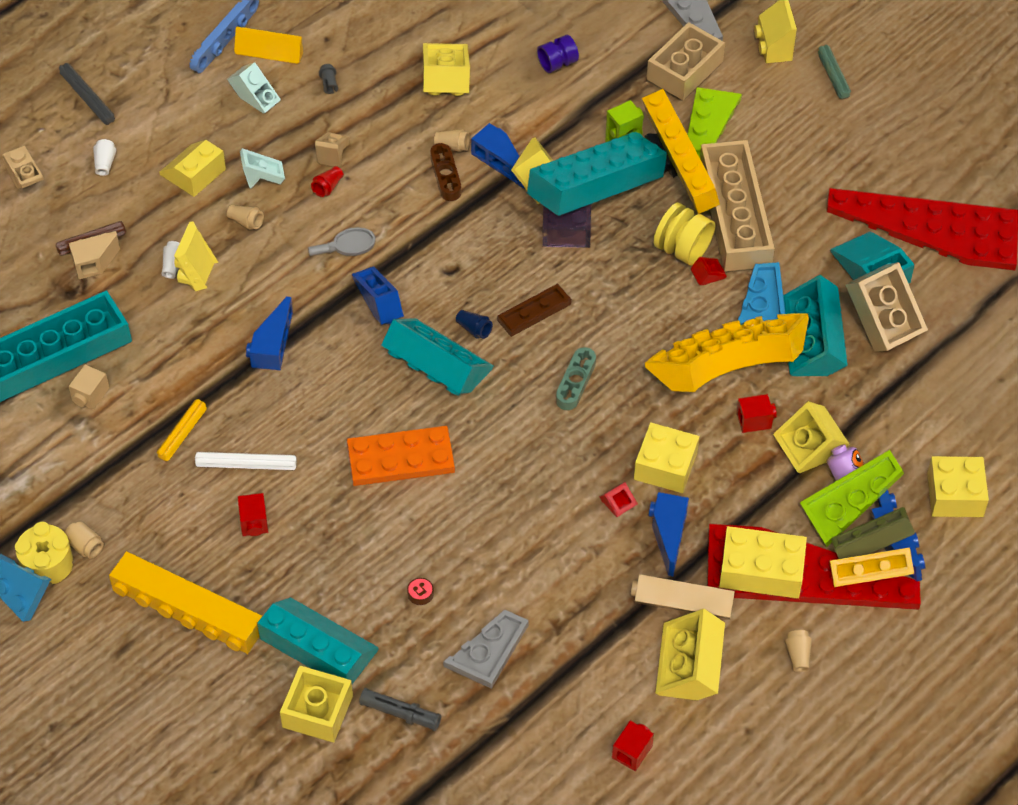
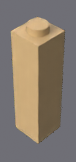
(682, 596)

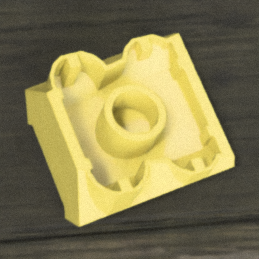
(194, 259)

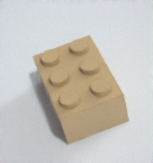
(685, 61)
(886, 307)

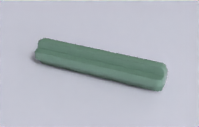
(834, 72)

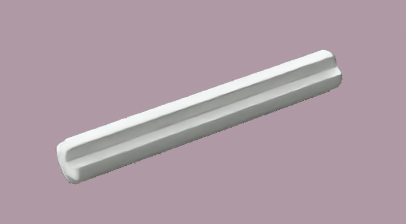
(245, 460)

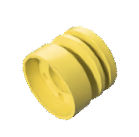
(684, 233)

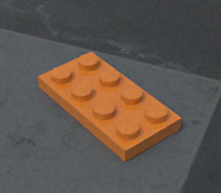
(400, 455)

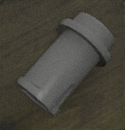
(327, 73)

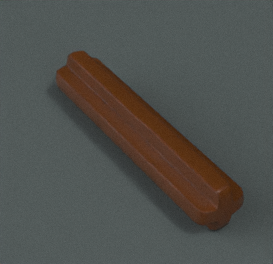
(63, 246)

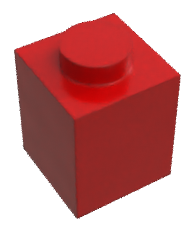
(755, 413)
(253, 514)
(633, 745)

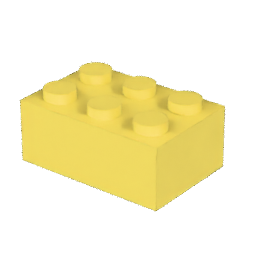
(763, 562)

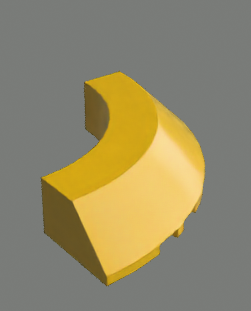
(729, 348)

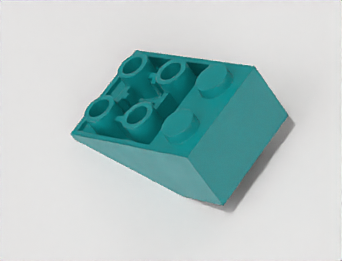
(870, 253)

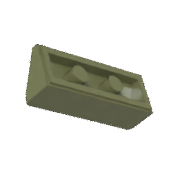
(874, 535)

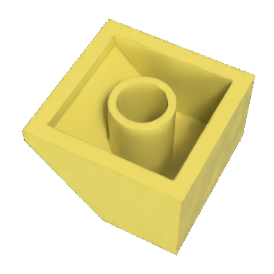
(776, 32)
(195, 167)
(809, 437)

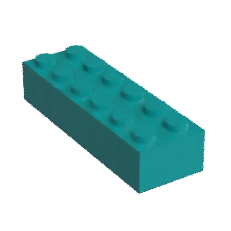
(596, 173)
(60, 343)

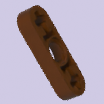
(443, 180)

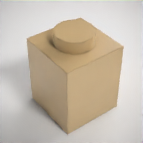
(88, 387)

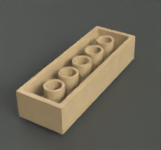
(741, 216)

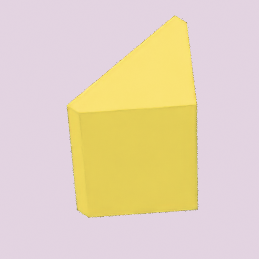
(532, 156)

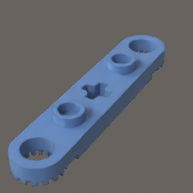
(222, 34)

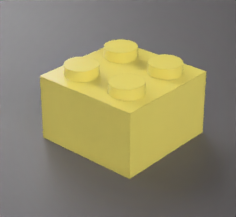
(666, 457)
(957, 486)
(316, 704)

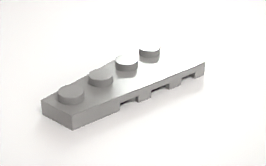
(695, 12)

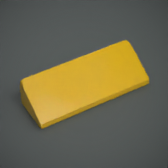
(268, 45)
(872, 567)

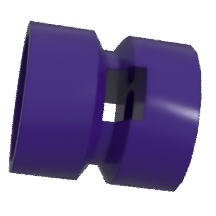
(555, 54)

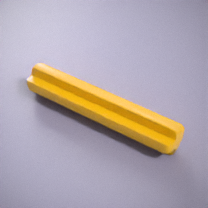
(181, 430)

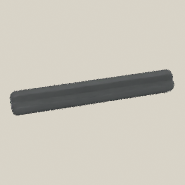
(86, 93)

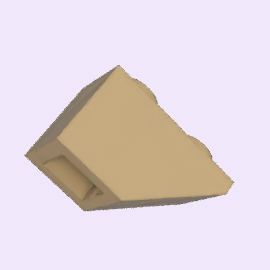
(22, 167)
(94, 254)

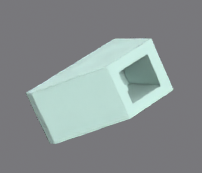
(254, 87)

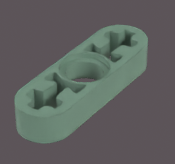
(579, 387)

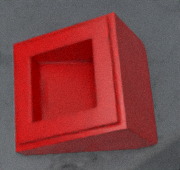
(707, 270)
(619, 499)

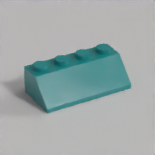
(824, 340)
(435, 355)
(315, 640)

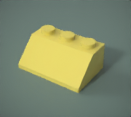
(691, 656)

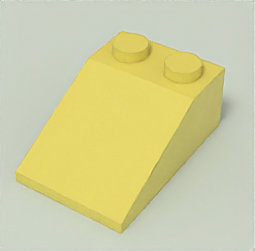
(446, 68)

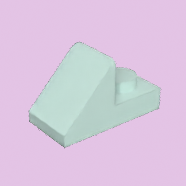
(261, 166)

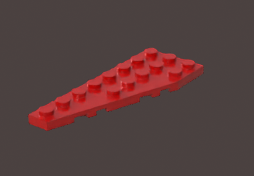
(966, 231)
(818, 579)

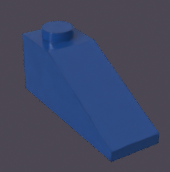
(496, 150)
(379, 295)
(270, 338)
(668, 525)

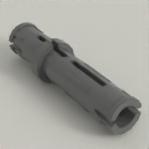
(400, 709)

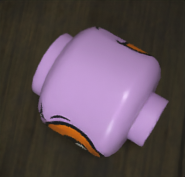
(844, 461)

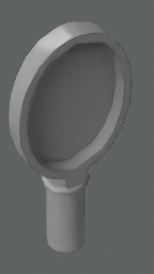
(347, 242)

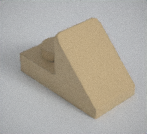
(330, 148)

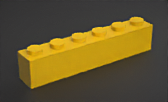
(681, 151)
(185, 602)

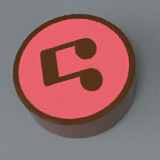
(420, 591)

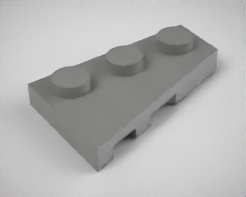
(490, 650)

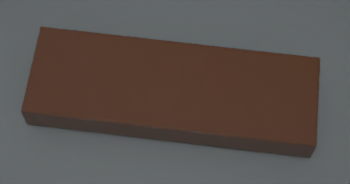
(534, 310)

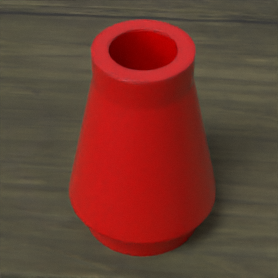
(326, 182)

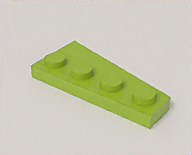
(710, 115)
(846, 499)

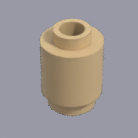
(84, 540)

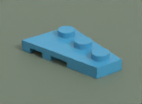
(764, 294)
(21, 588)

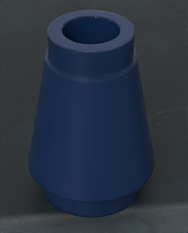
(474, 323)

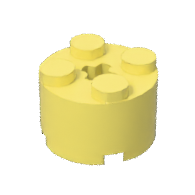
(45, 551)

